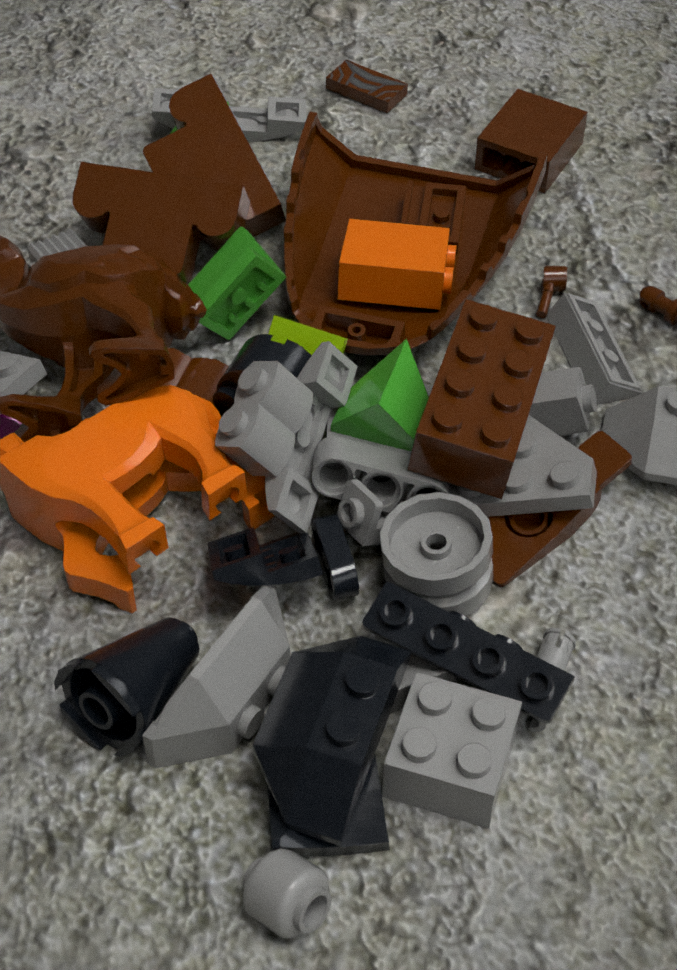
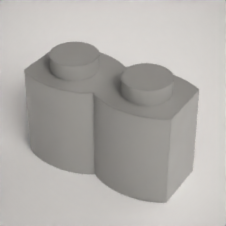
(264, 419)

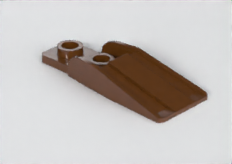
(529, 537)

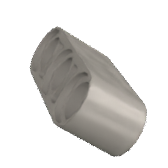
(364, 462)

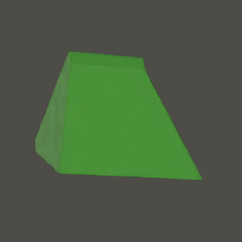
(385, 402)

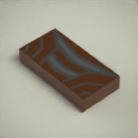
(366, 86)

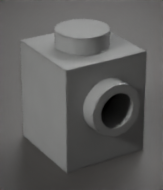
(564, 401)

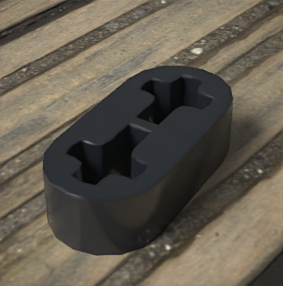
(334, 557)

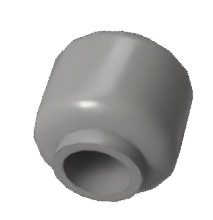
(286, 893)

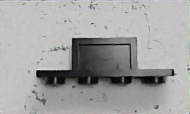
(467, 651)

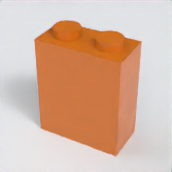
(396, 264)

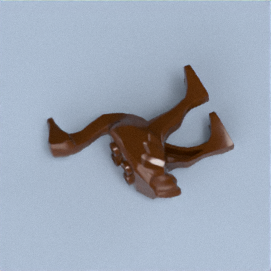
(100, 317)

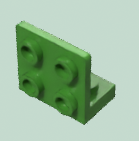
(235, 283)

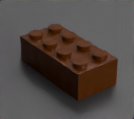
(481, 399)

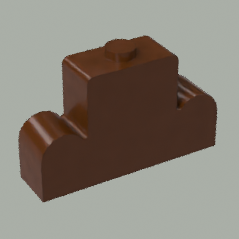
(214, 149)
(159, 212)

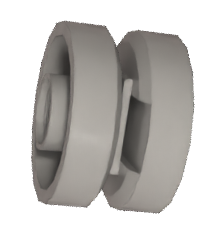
(439, 551)

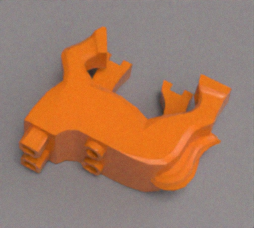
(114, 472)

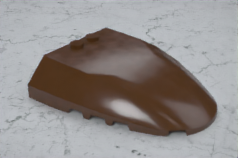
(338, 185)

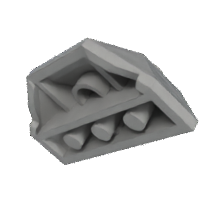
(648, 432)
(225, 690)

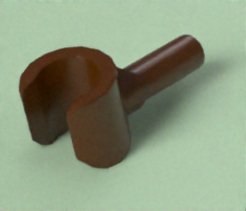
(553, 280)

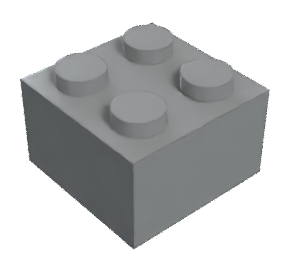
(451, 749)

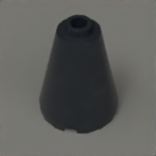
(126, 683)

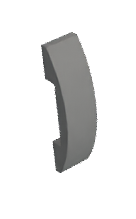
(280, 119)
(291, 493)

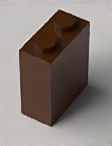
(524, 129)

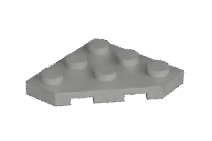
(544, 477)

